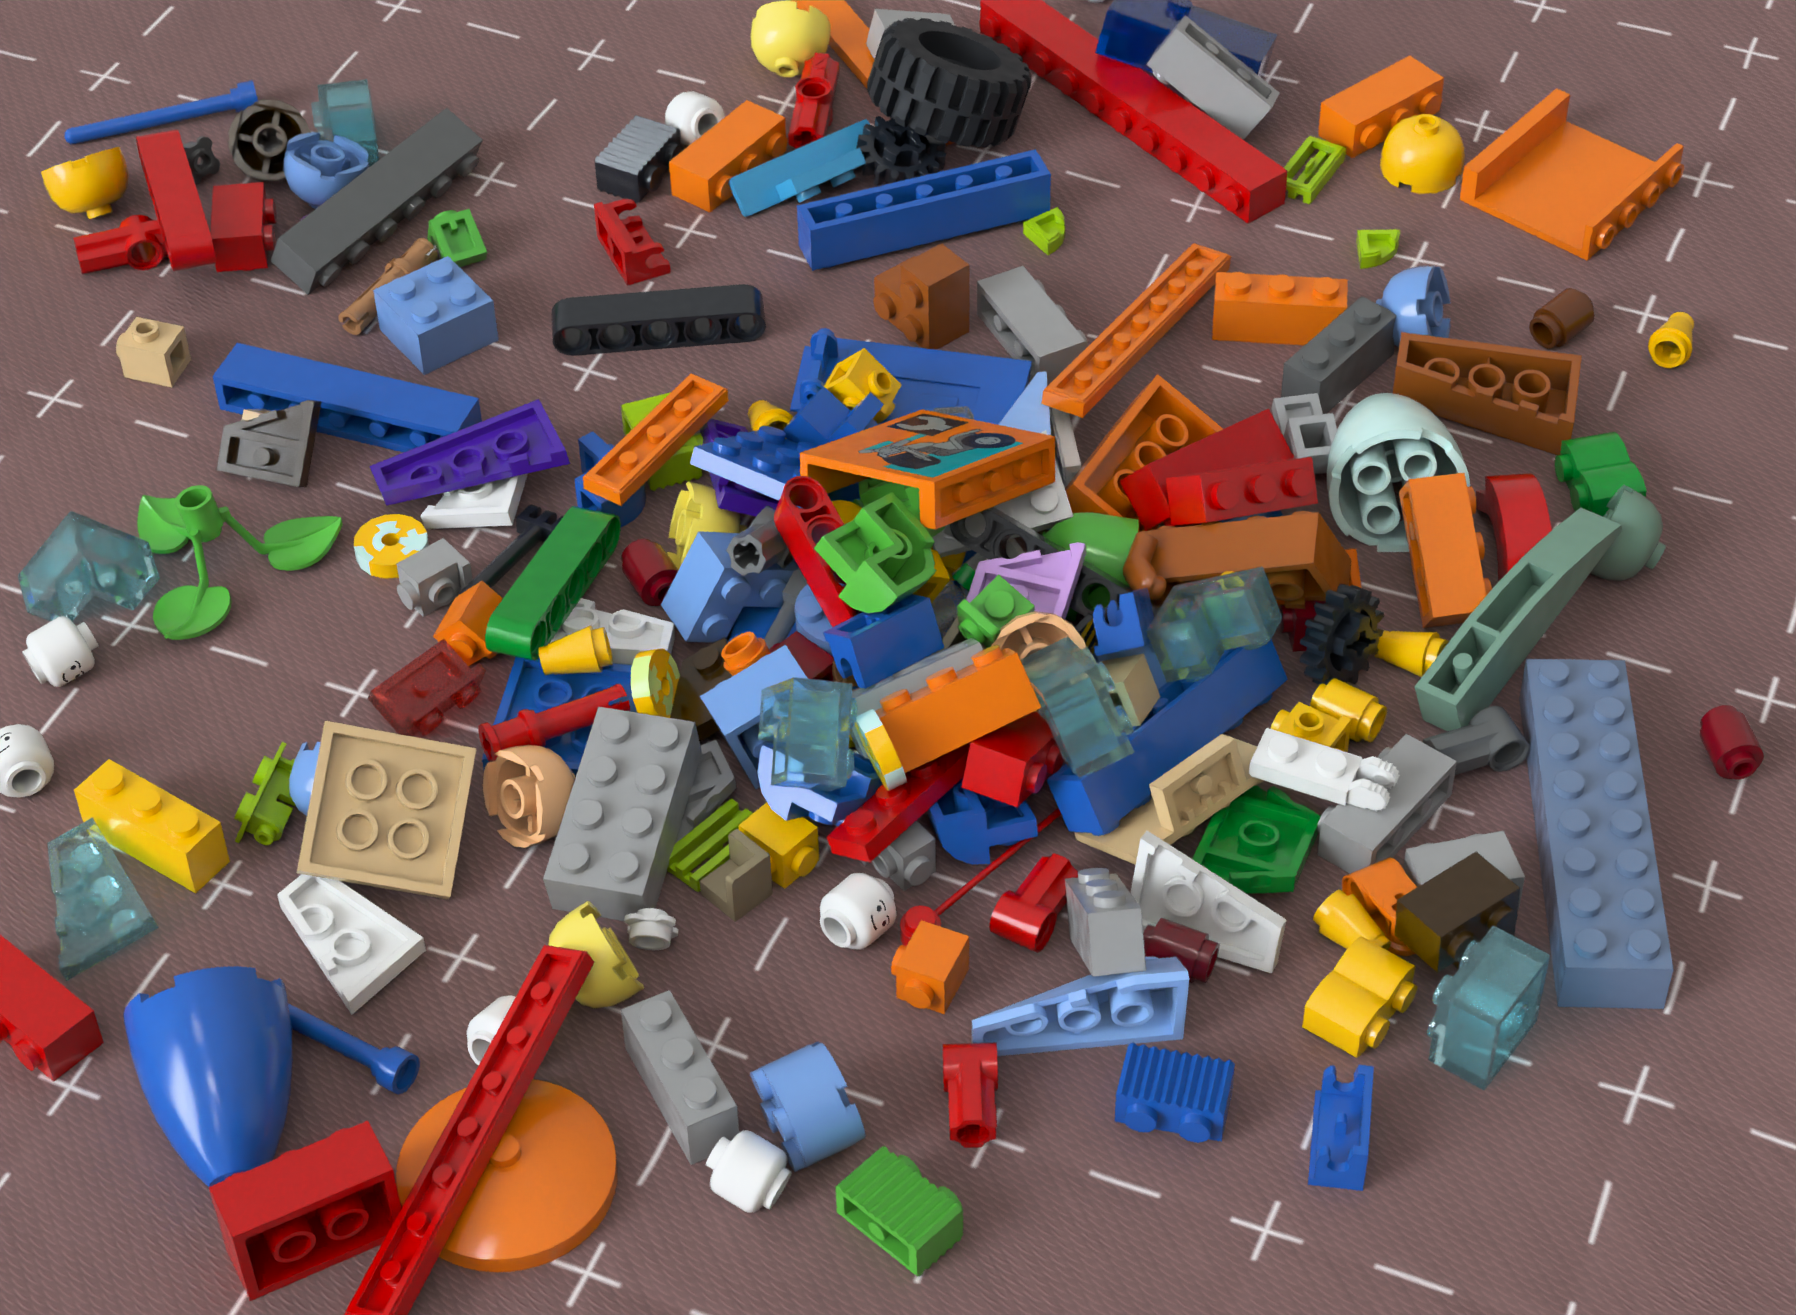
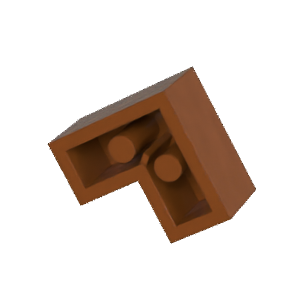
(926, 297)

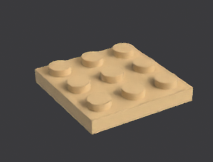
(386, 810)

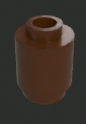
(1562, 318)

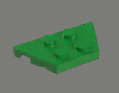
(1259, 841)

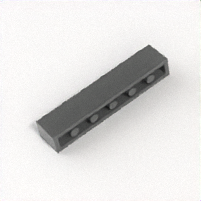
(377, 201)

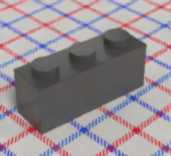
(1341, 354)

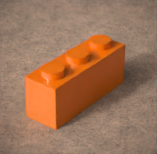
(1371, 108)
(732, 146)
(1275, 307)
(1444, 548)
(957, 706)

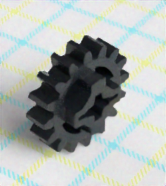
(898, 152)
(1342, 635)

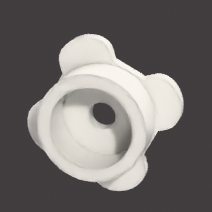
(650, 929)

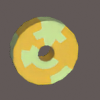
(654, 682)

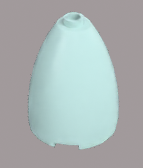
(1379, 444)

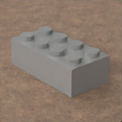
(623, 813)

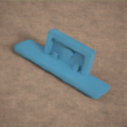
(800, 171)

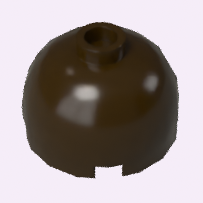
(261, 137)

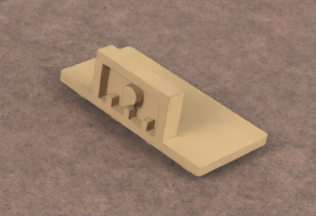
(1183, 797)

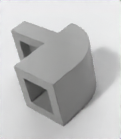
(1306, 428)

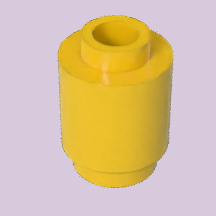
(1363, 708)

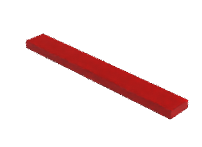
(472, 1134)

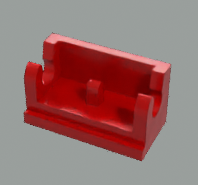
(629, 243)

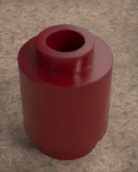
(648, 570)
(1730, 742)
(1187, 944)

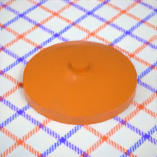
(539, 1190)

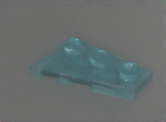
(94, 900)

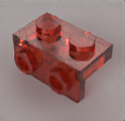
(426, 689)

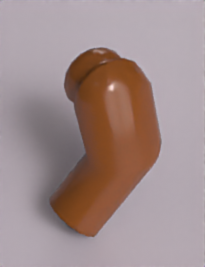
(1138, 567)

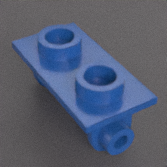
(816, 366)

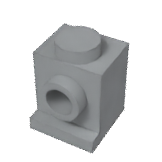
(432, 577)
(908, 858)

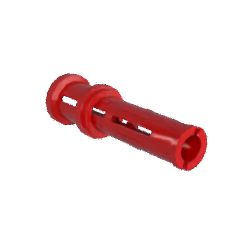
(536, 728)

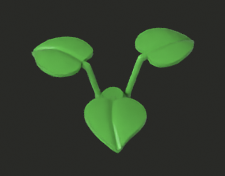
(195, 516)

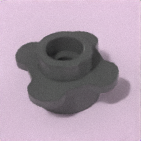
(208, 163)

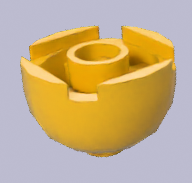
(1423, 154)
(88, 183)

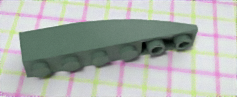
(1512, 620)

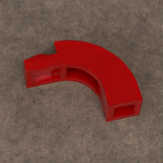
(1517, 515)

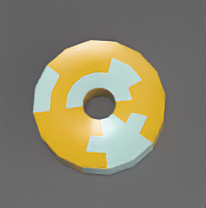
(388, 541)
(880, 750)

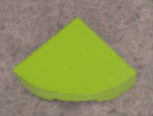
(1046, 230)
(1376, 246)

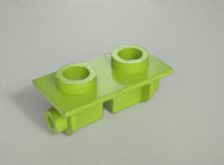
(261, 812)

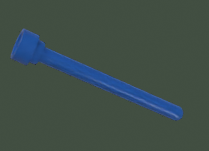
(238, 99)
(392, 1067)

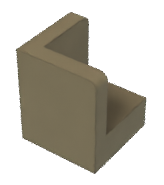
(740, 881)

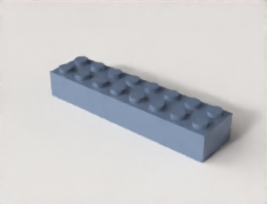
(1594, 836)

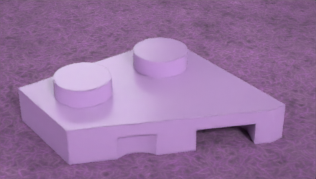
(1042, 579)

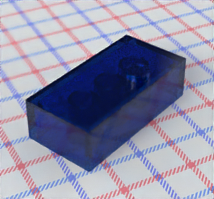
(1139, 26)

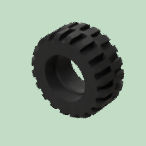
(949, 82)

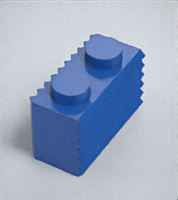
(1174, 1093)

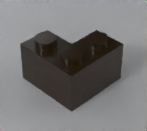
(1455, 909)

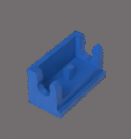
(1126, 626)
(885, 641)
(1341, 1130)

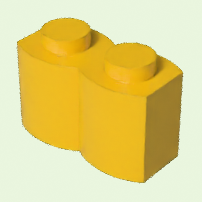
(1359, 997)

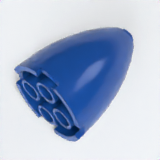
(215, 1066)

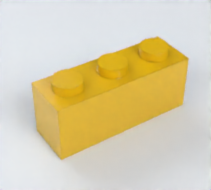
(153, 825)

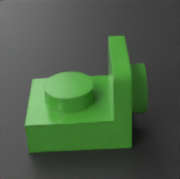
(457, 237)
(991, 610)

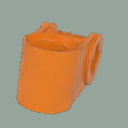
(1378, 891)

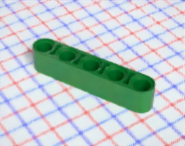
(553, 583)

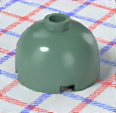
(1639, 540)

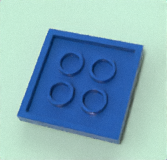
(760, 461)
(533, 690)

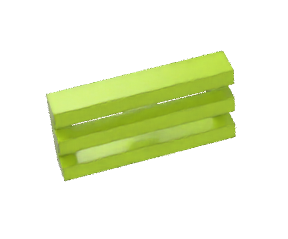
(1323, 175)
(705, 842)

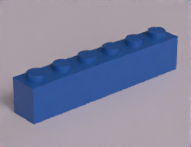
(923, 209)
(352, 401)
(1176, 727)

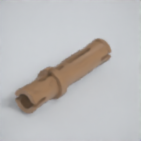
(363, 309)

